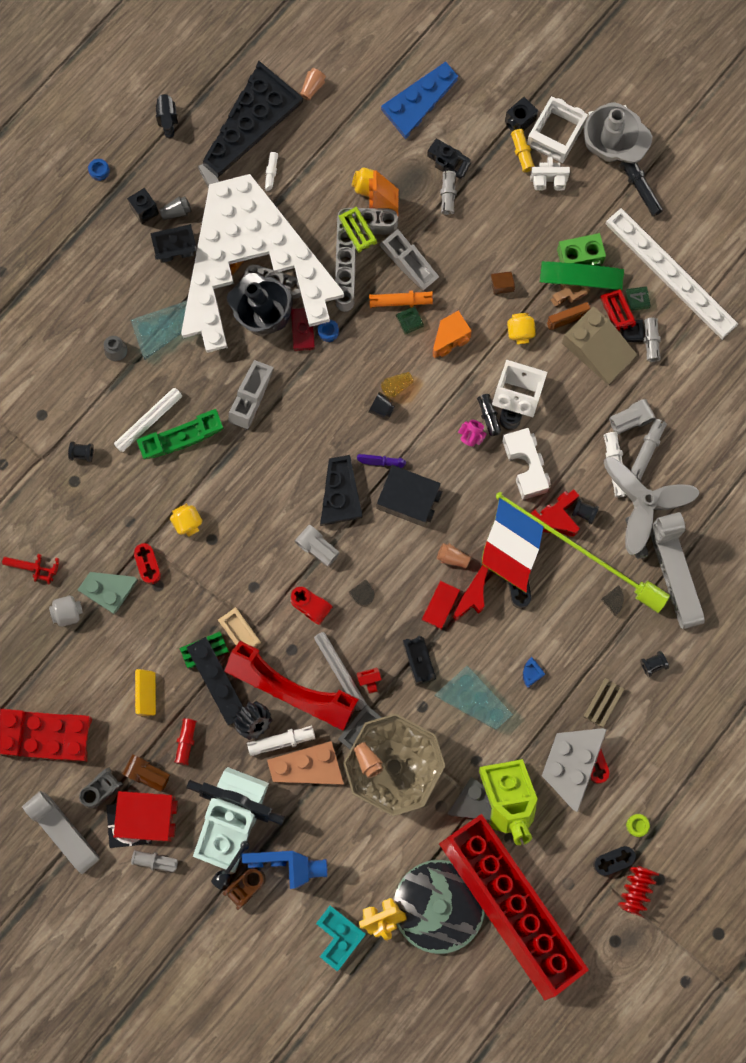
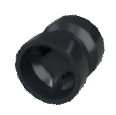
(510, 421)

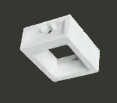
(549, 146)
(513, 375)

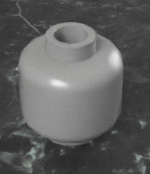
(65, 611)

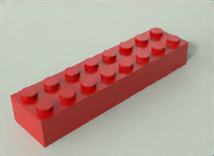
(514, 907)

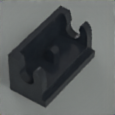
(419, 660)

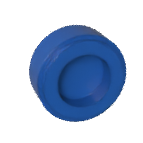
(98, 169)
(328, 331)

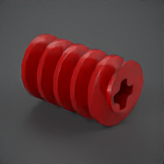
(637, 890)

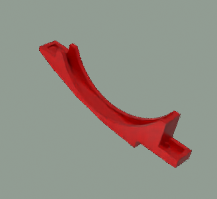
(552, 516)

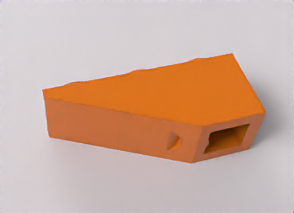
(382, 193)

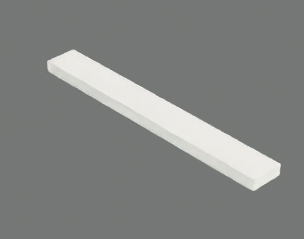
(671, 273)

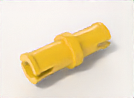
(522, 150)

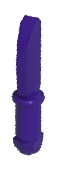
(379, 460)

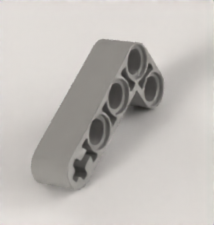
(61, 831)

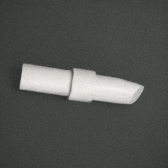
(271, 171)

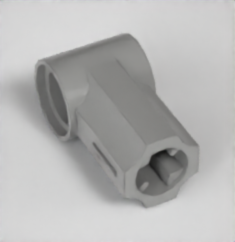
(637, 415)
(312, 542)

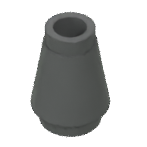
(177, 208)

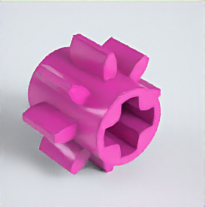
(472, 433)

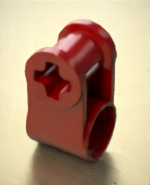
(313, 607)

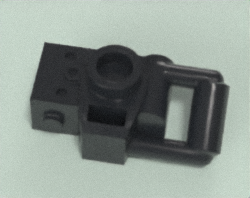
(448, 158)

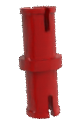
(185, 741)

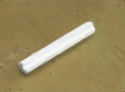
(148, 420)

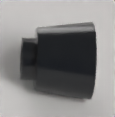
(382, 406)

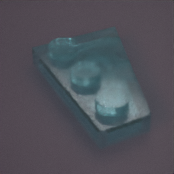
(158, 328)
(474, 698)

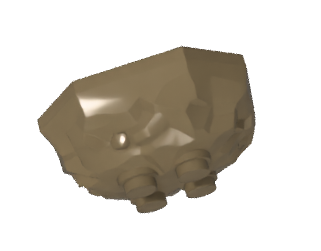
(409, 761)

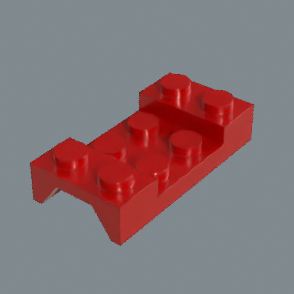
(44, 735)

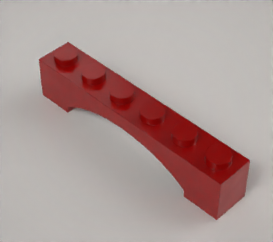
(251, 668)

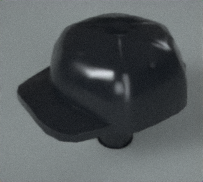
(261, 304)

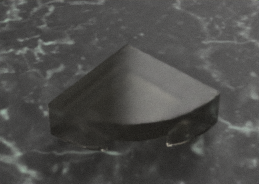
(614, 600)

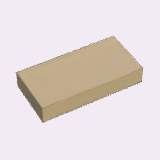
(238, 628)

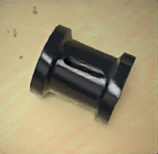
(80, 451)
(585, 511)
(654, 663)

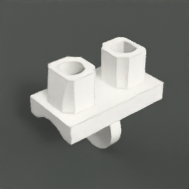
(549, 173)

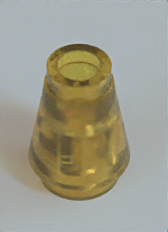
(396, 384)

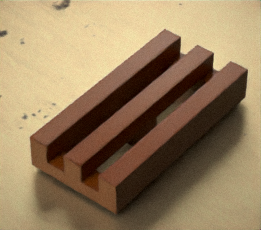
(567, 316)

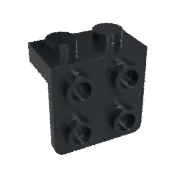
(173, 242)

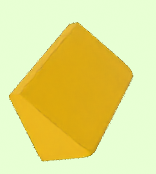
(145, 692)

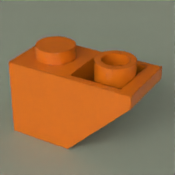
(452, 332)

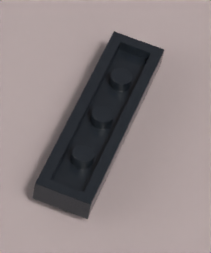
(215, 679)

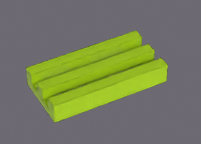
(365, 244)

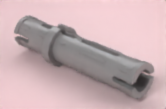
(651, 441)

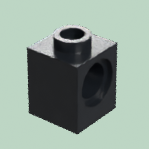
(523, 108)
(143, 206)

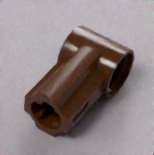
(142, 771)

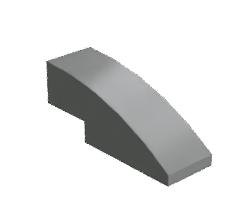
(409, 259)
(250, 394)

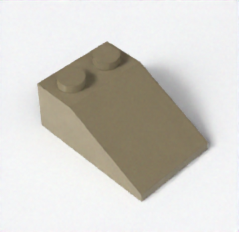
(599, 345)

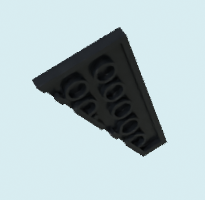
(255, 113)

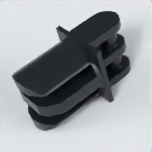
(166, 114)

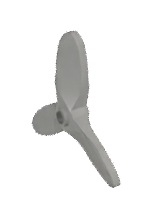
(645, 502)

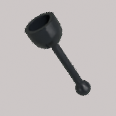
(222, 878)

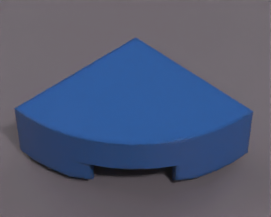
(532, 672)

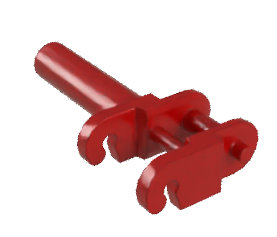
(33, 567)

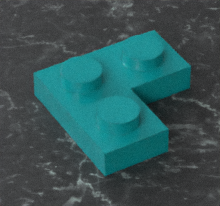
(345, 936)

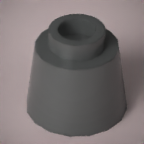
(115, 348)

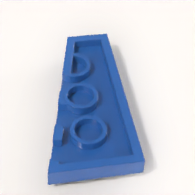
(417, 100)

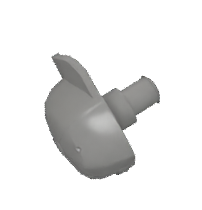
(617, 134)

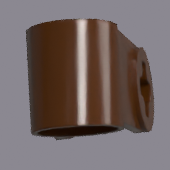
(244, 888)

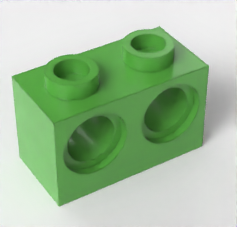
(579, 248)

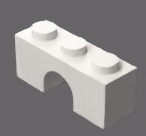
(522, 445)

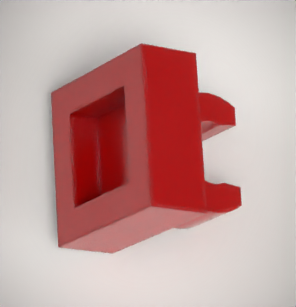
(369, 678)

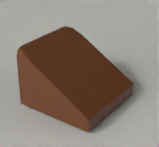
(502, 282)

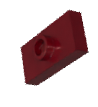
(302, 333)

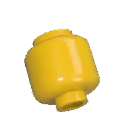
(361, 181)
(521, 328)
(186, 520)

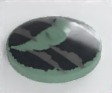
(437, 908)

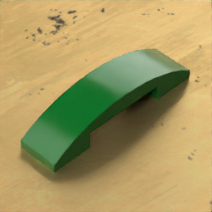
(581, 275)
(180, 436)

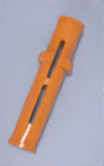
(401, 299)

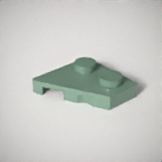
(107, 589)

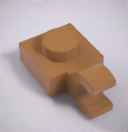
(569, 292)

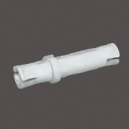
(614, 451)
(279, 741)

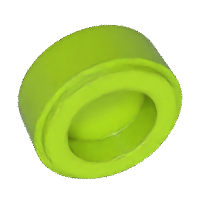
(638, 825)

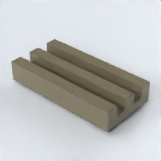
(613, 686)

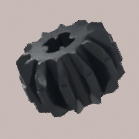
(252, 720)

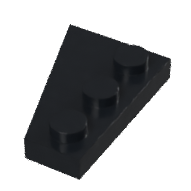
(341, 494)

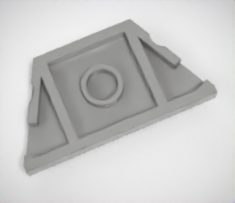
(572, 763)

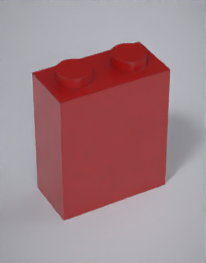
(145, 816)

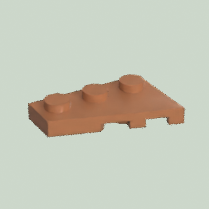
(308, 765)

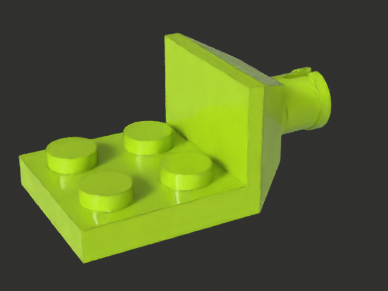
(510, 798)

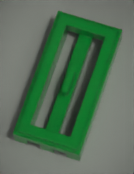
(221, 642)

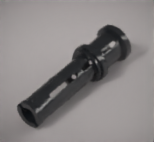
(637, 178)

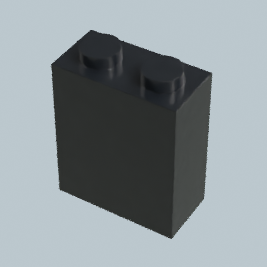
(409, 496)

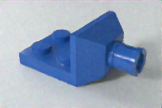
(300, 866)

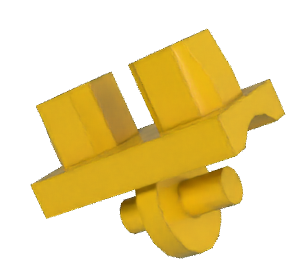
(384, 922)

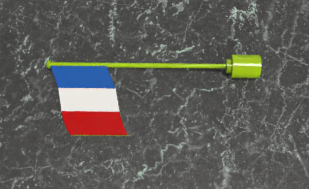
(515, 544)

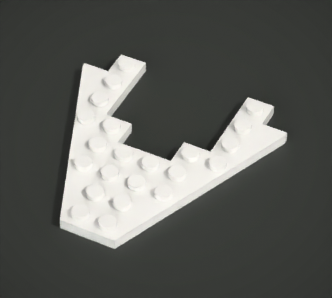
(241, 226)

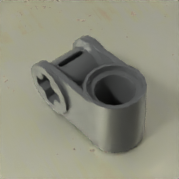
(101, 788)

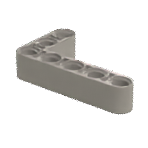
(343, 249)
(665, 539)

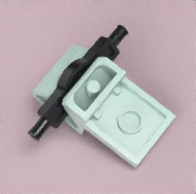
(230, 815)

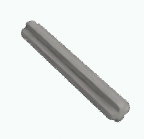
(339, 669)

